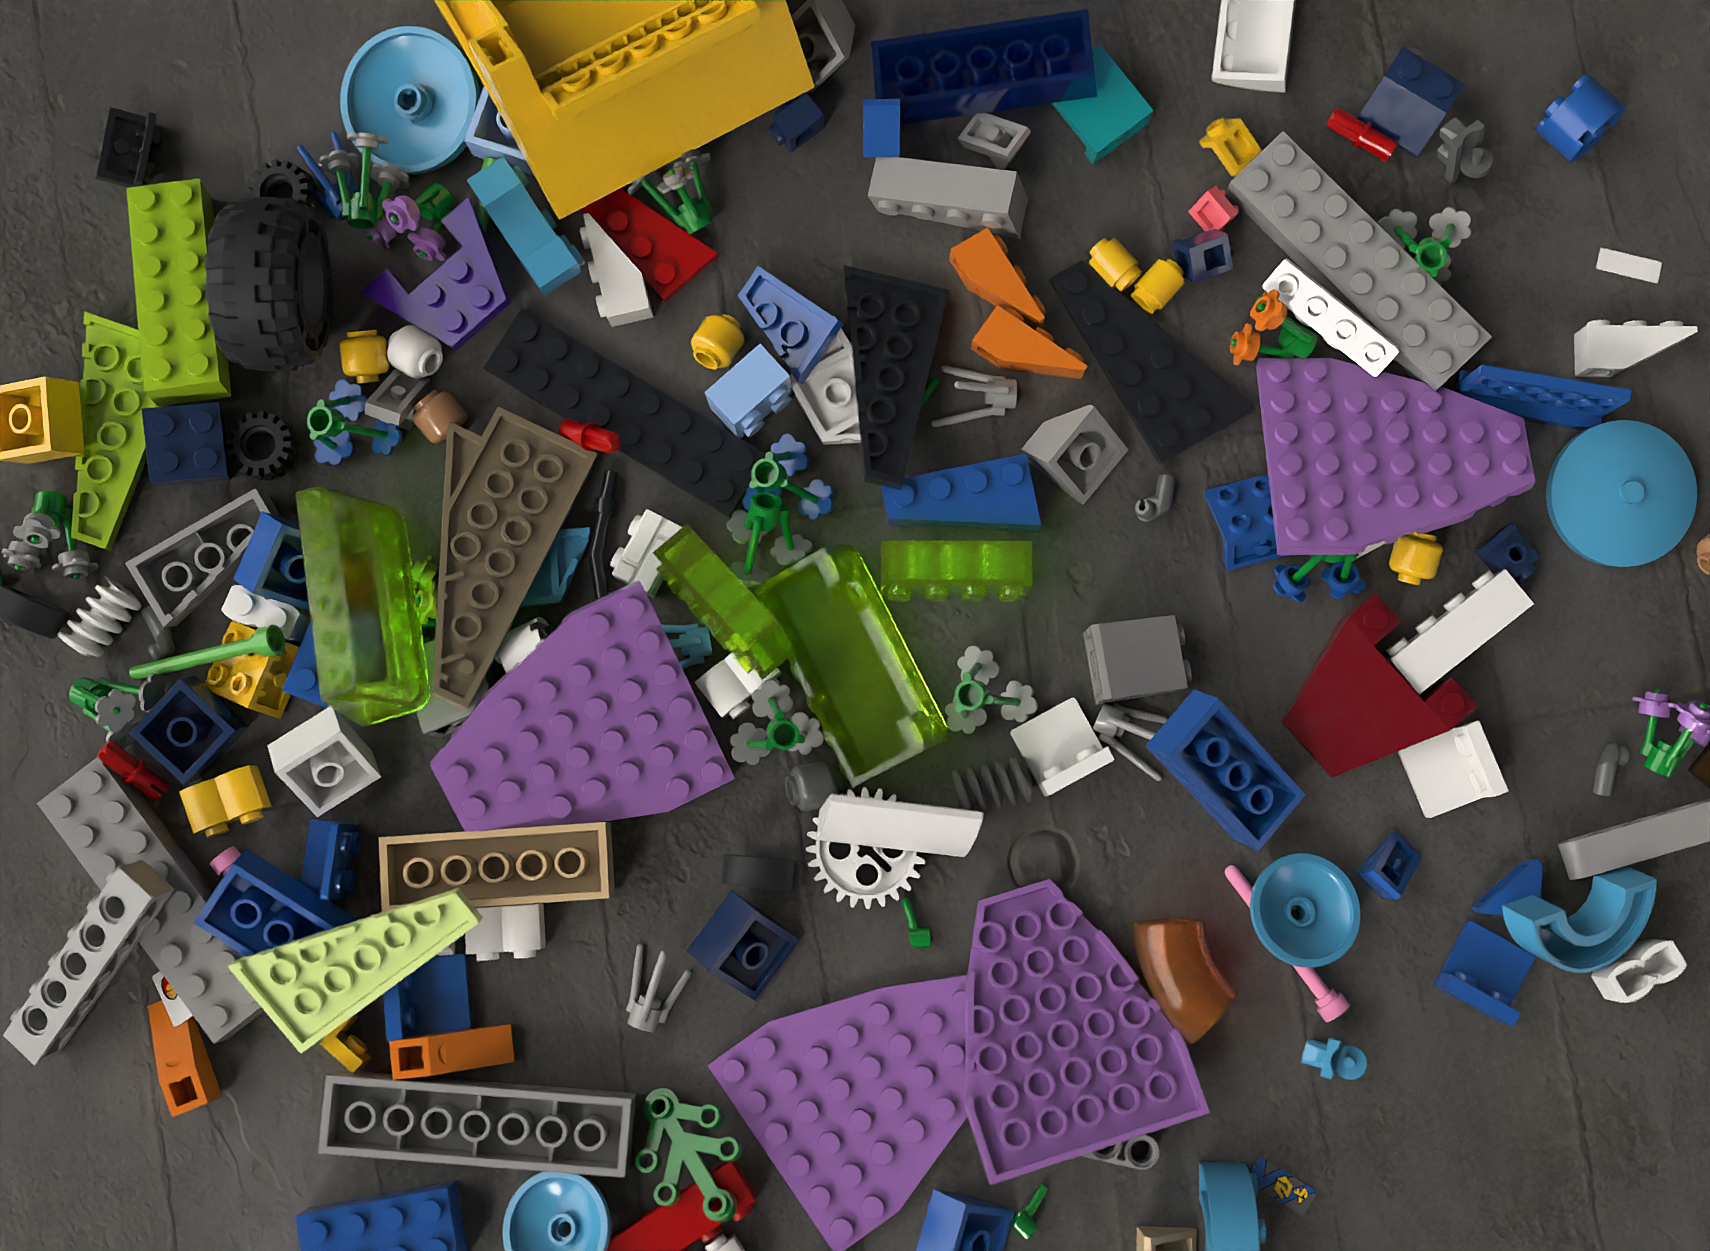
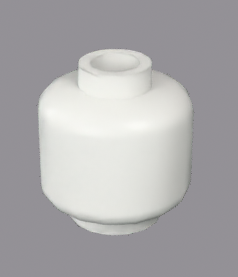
(414, 352)

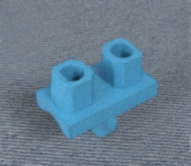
(1335, 1058)

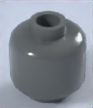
(812, 785)

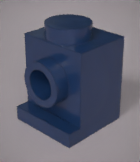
(796, 122)
(1203, 265)
(1496, 550)

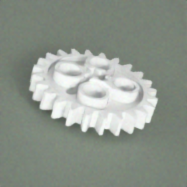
(842, 873)

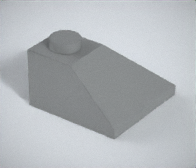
(824, 35)
(1076, 451)

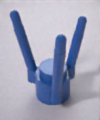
(333, 201)

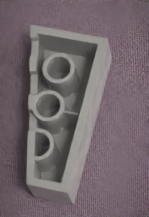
(950, 194)
(199, 558)

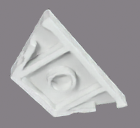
(830, 394)

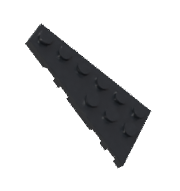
(892, 351)

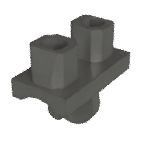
(1464, 150)

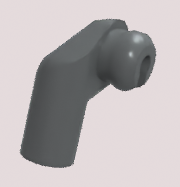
(1159, 503)
(164, 642)
(1607, 766)

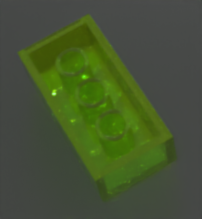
(956, 569)
(722, 603)

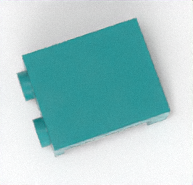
(1112, 115)

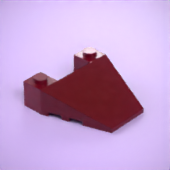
(1359, 705)

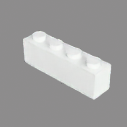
(1459, 630)

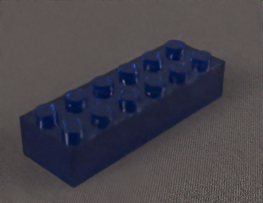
(987, 67)

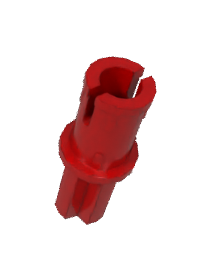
(1361, 134)
(590, 436)
(132, 770)

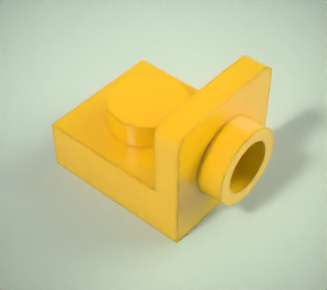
(1231, 144)
(346, 1049)

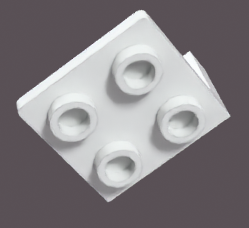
(1060, 747)
(1453, 769)

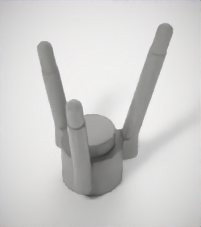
(998, 392)
(1113, 721)
(646, 1011)

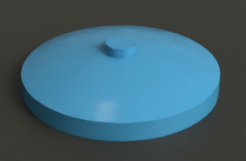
(413, 92)
(1621, 493)

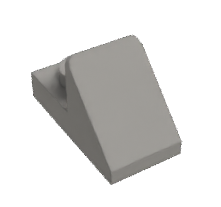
(994, 138)
(396, 398)

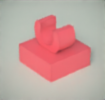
(1214, 210)

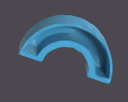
(527, 230)
(1596, 932)
(1230, 1207)

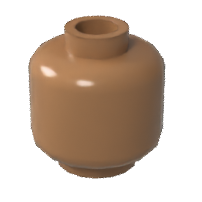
(436, 412)

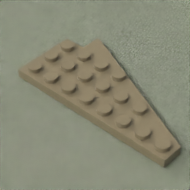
(498, 524)

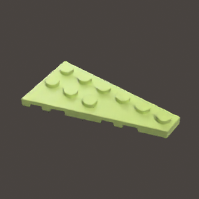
(336, 973)

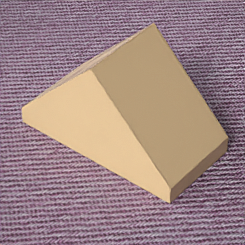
(1165, 1239)

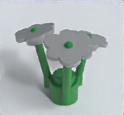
(363, 210)
(114, 709)

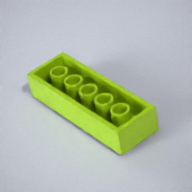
(168, 256)

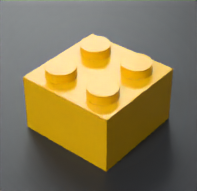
(40, 420)

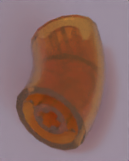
(1182, 973)

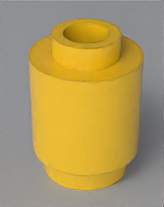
(1114, 263)
(1158, 285)

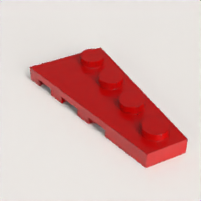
(655, 245)

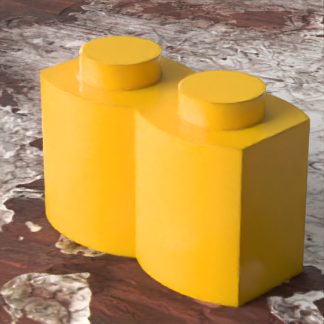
(226, 799)

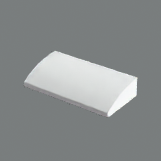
(1254, 44)
(898, 825)

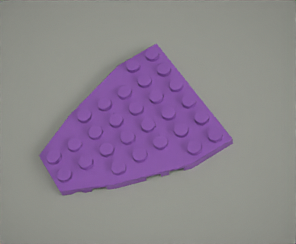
(1378, 455)
(584, 728)
(1062, 1039)
(855, 1098)

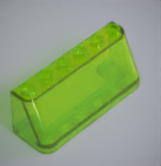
(362, 606)
(853, 663)

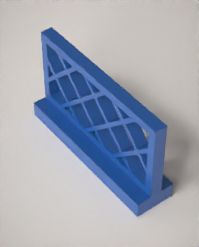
(1541, 396)

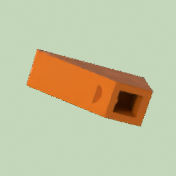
(989, 274)
(1018, 347)
(451, 1051)
(181, 1062)

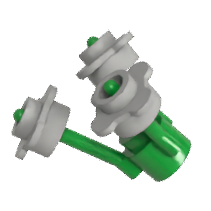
(39, 529)

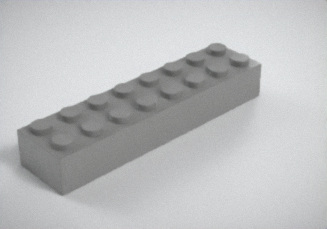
(1356, 261)
(113, 826)
(478, 1123)

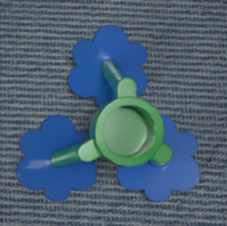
(331, 430)
(771, 475)

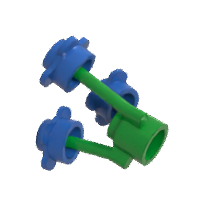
(1341, 578)

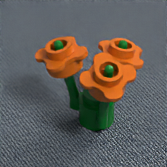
(1269, 314)

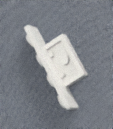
(1331, 318)

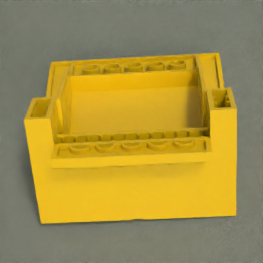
(625, 83)

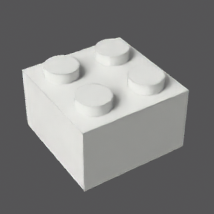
(323, 761)

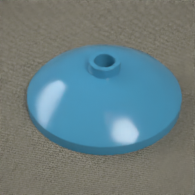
(1325, 905)
(544, 1207)

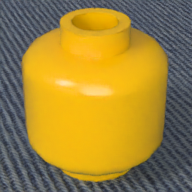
(717, 341)
(364, 355)
(1415, 557)

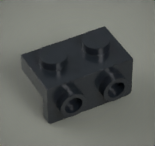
(127, 148)

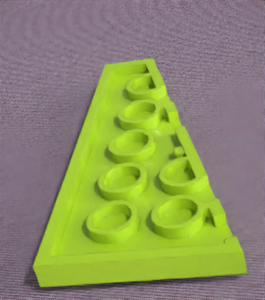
(111, 430)

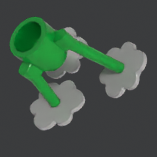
(693, 213)
(1430, 252)
(763, 516)
(974, 694)
(781, 732)

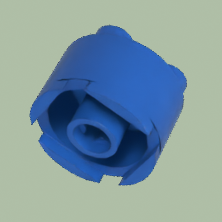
(1581, 119)

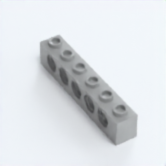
(87, 960)

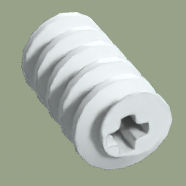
(100, 619)

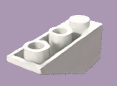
(621, 283)
(1610, 349)

